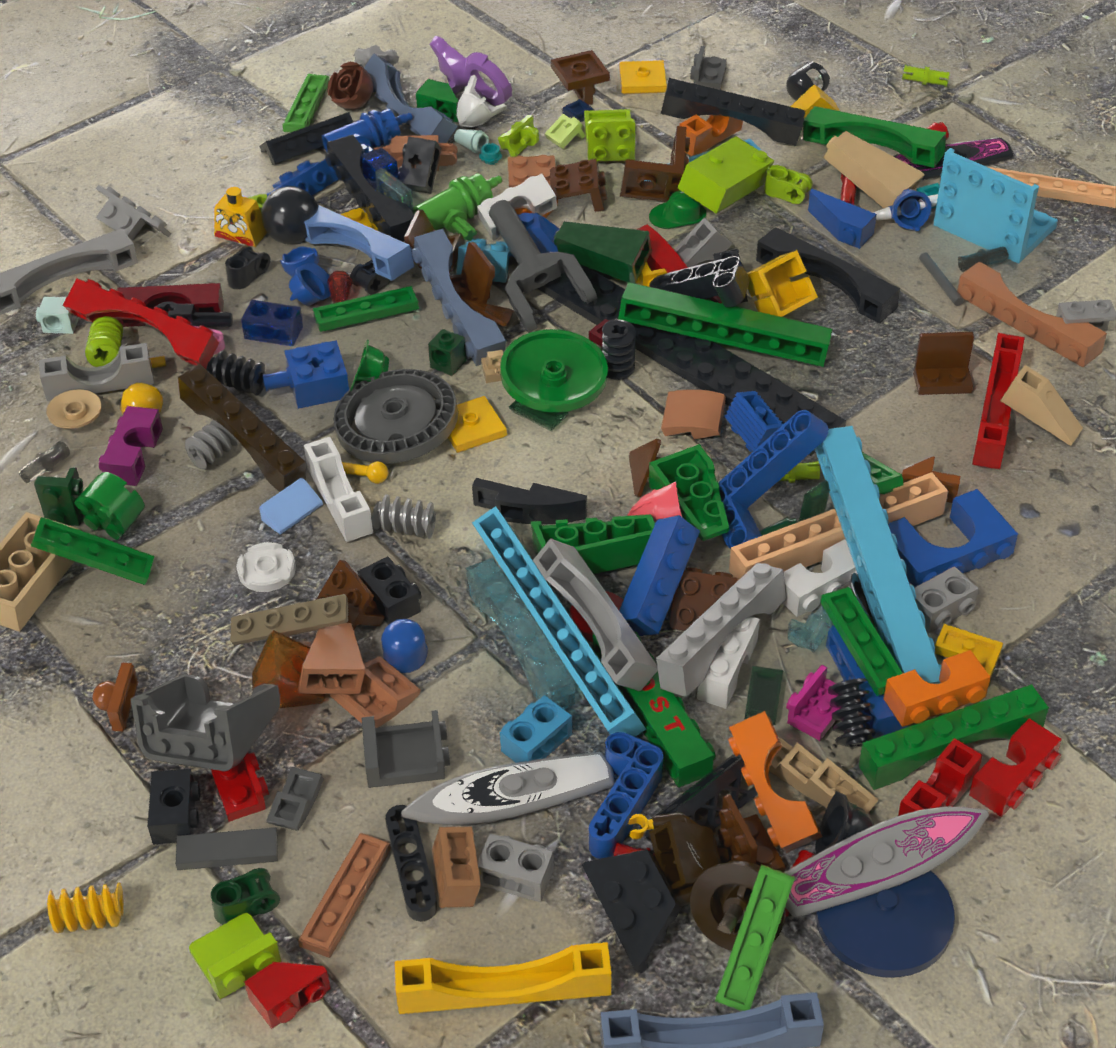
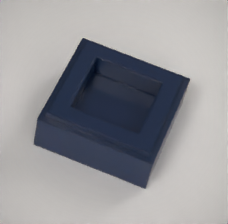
(576, 110)

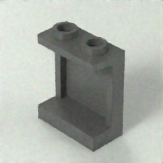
(404, 752)

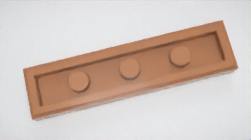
(344, 895)

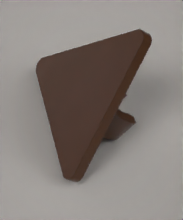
(498, 314)
(639, 464)

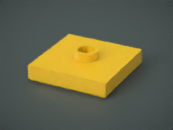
(642, 77)
(476, 425)

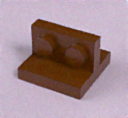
(581, 73)

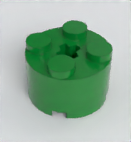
(109, 505)

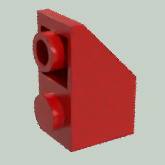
(285, 989)

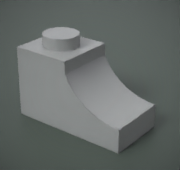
(702, 243)

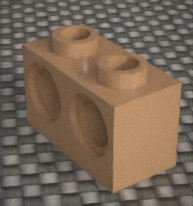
(456, 867)

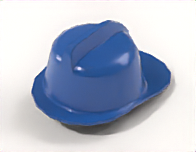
(309, 284)

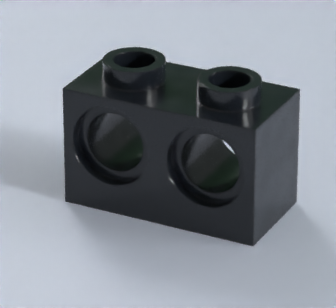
(391, 590)

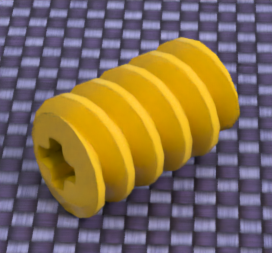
(85, 909)

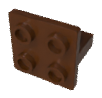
(361, 606)

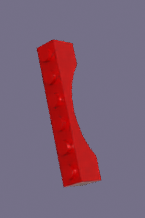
(190, 343)
(996, 414)

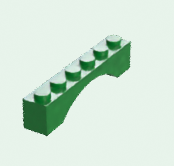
(915, 143)
(903, 751)

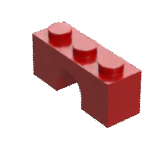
(947, 782)
(1004, 785)

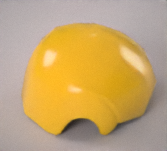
(142, 396)

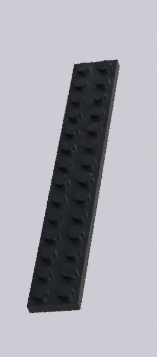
(692, 358)

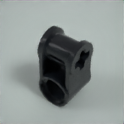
(245, 267)

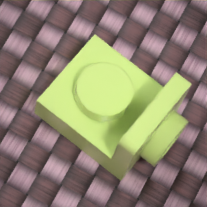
(564, 131)

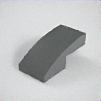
(296, 799)

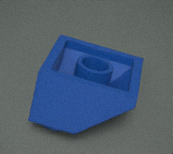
(540, 230)

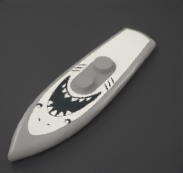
(512, 790)

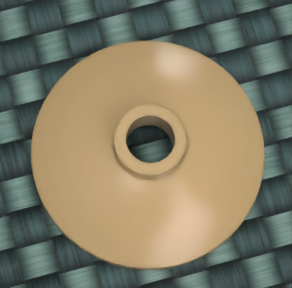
(74, 409)

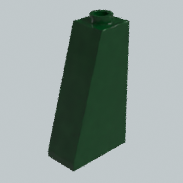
(605, 248)

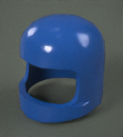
(404, 645)

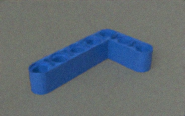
(764, 469)

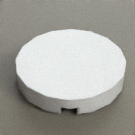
(266, 567)

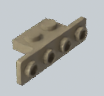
(289, 619)

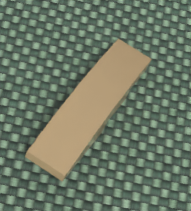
(817, 779)

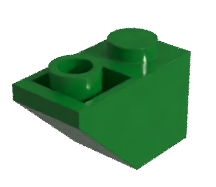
(439, 96)

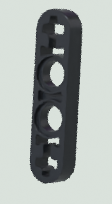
(409, 862)

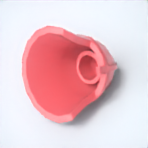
(659, 503)

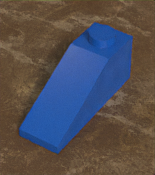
(842, 219)

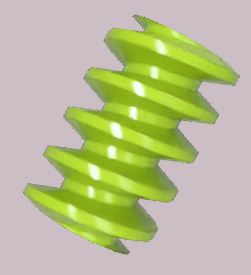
(103, 341)

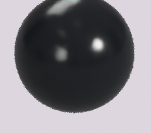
(286, 212)

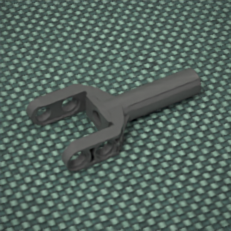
(534, 267)

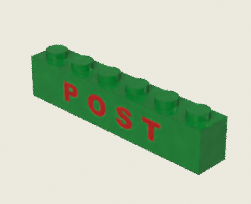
(670, 729)

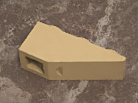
(1041, 403)

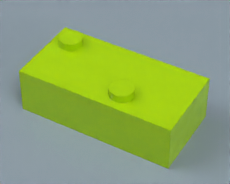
(725, 174)

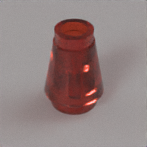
(339, 286)

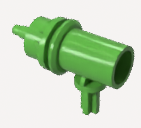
(458, 203)

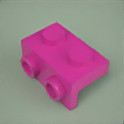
(811, 707)

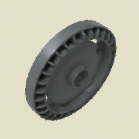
(396, 416)

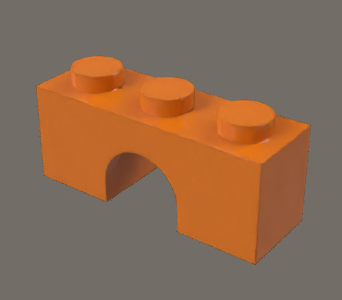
(709, 133)
(915, 700)

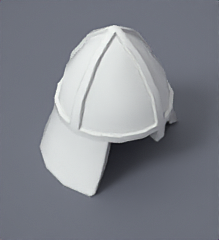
(473, 109)

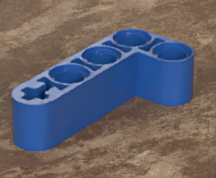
(629, 793)

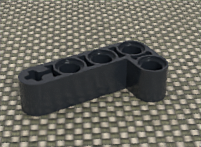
(716, 278)

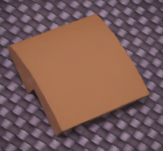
(693, 412)
(382, 693)

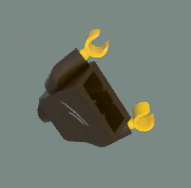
(681, 849)

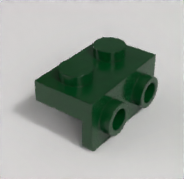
(58, 497)

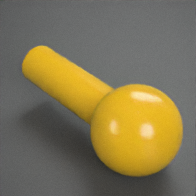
(376, 472)

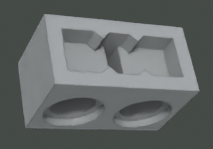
(945, 598)
(513, 873)

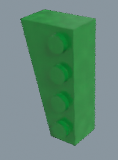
(600, 543)

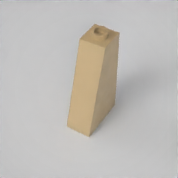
(871, 169)

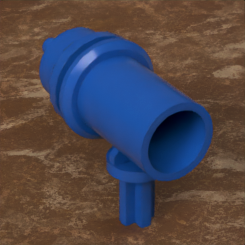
(371, 130)

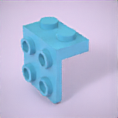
(496, 253)

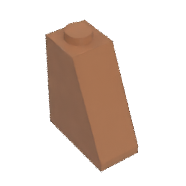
(333, 663)

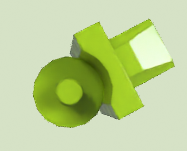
(520, 136)

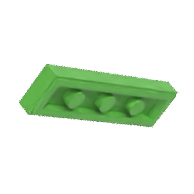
(306, 102)
(755, 938)

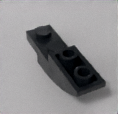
(524, 506)

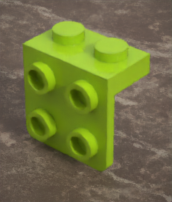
(234, 954)

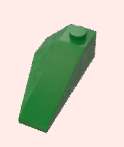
(696, 489)

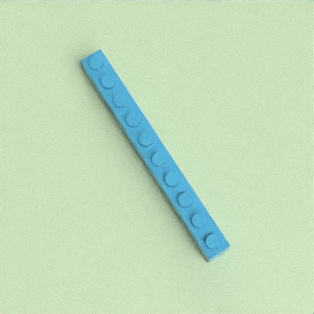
(876, 554)
(558, 625)

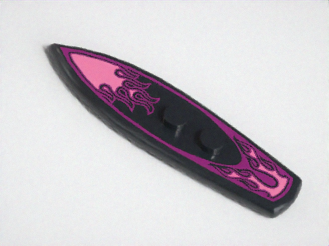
(980, 151)

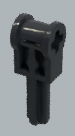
(365, 276)
(207, 319)

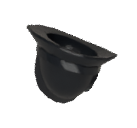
(841, 821)

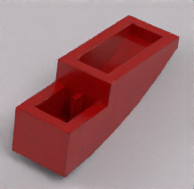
(662, 253)

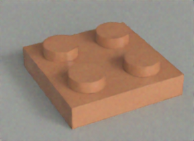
(524, 167)

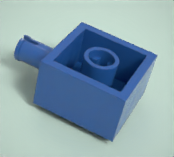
(313, 373)

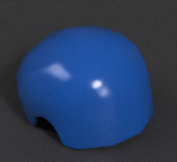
(297, 258)

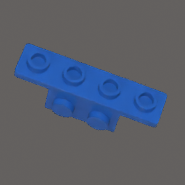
(309, 177)

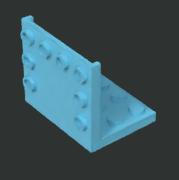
(989, 208)

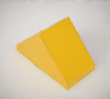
(814, 97)

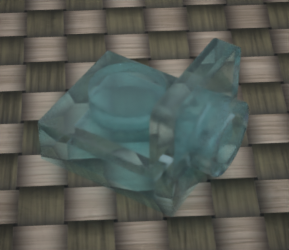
(812, 632)

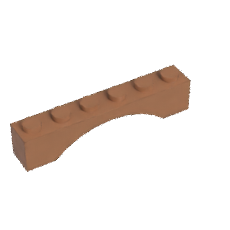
(987, 291)

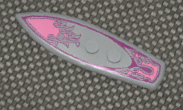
(881, 857)

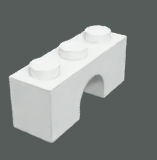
(532, 194)
(806, 588)
(724, 669)

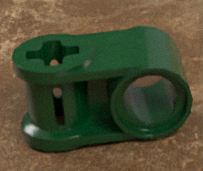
(244, 896)

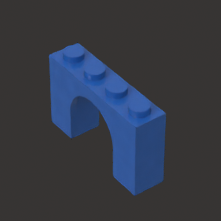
(977, 519)

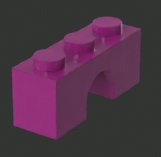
(134, 430)

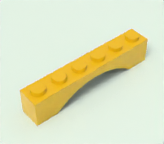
(440, 986)

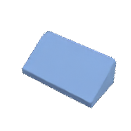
(290, 506)

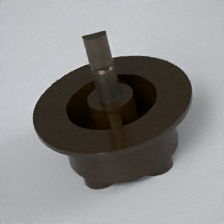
(721, 900)

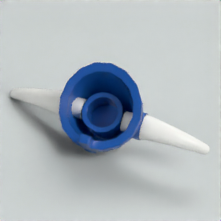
(909, 209)

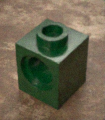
(447, 352)

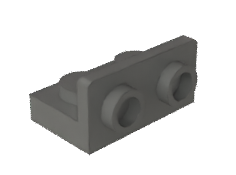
(708, 70)

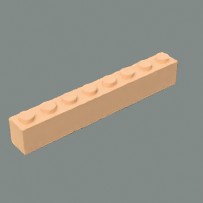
(805, 541)

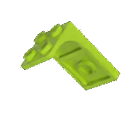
(610, 135)

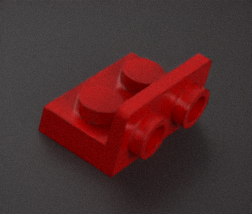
(241, 789)

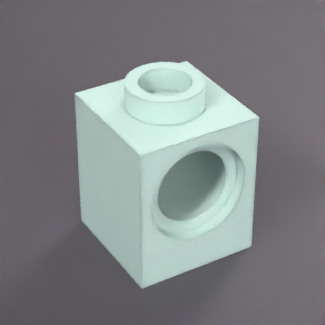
(55, 317)

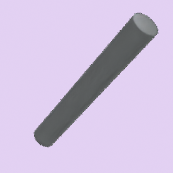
(941, 279)

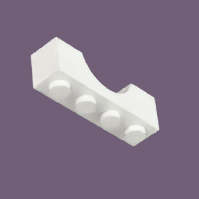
(344, 504)

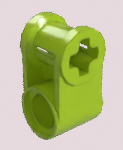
(784, 184)

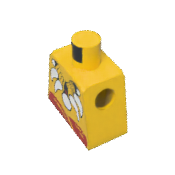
(238, 218)

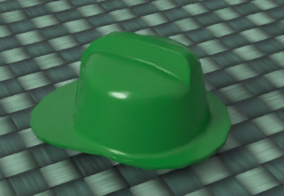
(677, 212)
(372, 364)

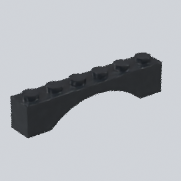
(776, 120)
(387, 214)
(869, 293)

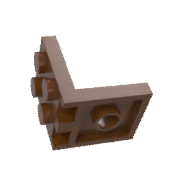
(662, 178)

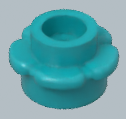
(490, 153)

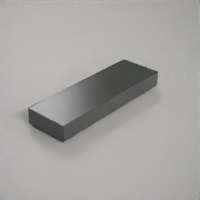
(227, 848)

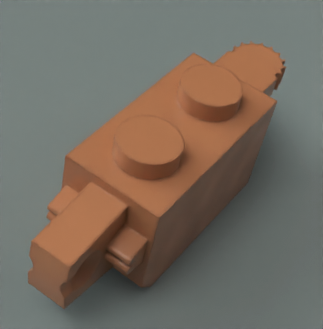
(447, 156)

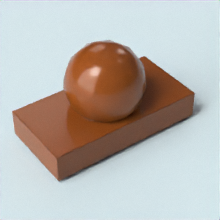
(116, 696)

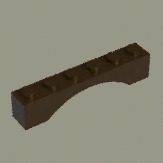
(272, 455)

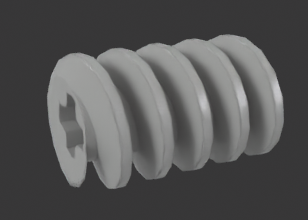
(208, 443)
(404, 517)

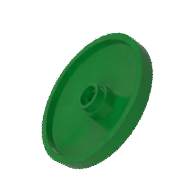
(553, 370)

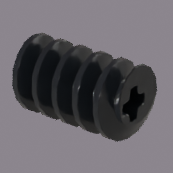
(619, 348)
(237, 372)
(850, 712)

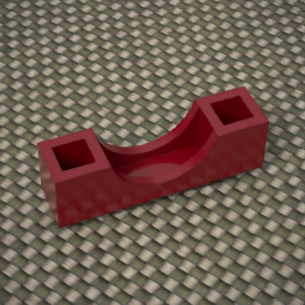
(203, 296)

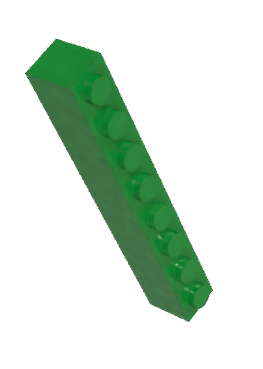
(724, 324)

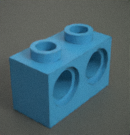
(536, 731)

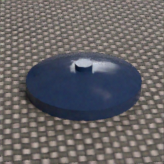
(893, 929)

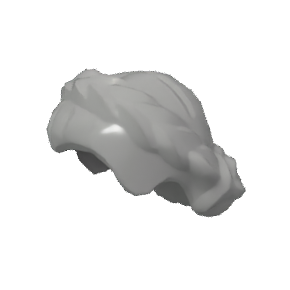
(363, 55)

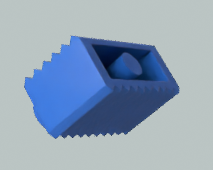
(752, 419)

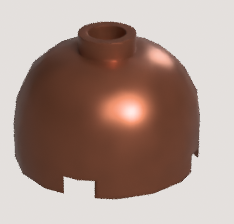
(350, 86)

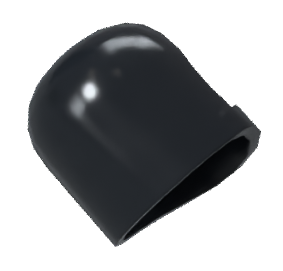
(800, 82)

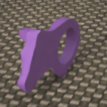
(459, 69)

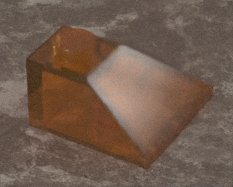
(282, 665)

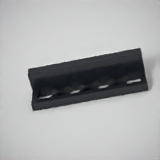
(302, 140)
(708, 789)

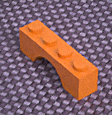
(790, 820)

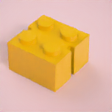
(775, 291)

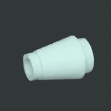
(471, 139)

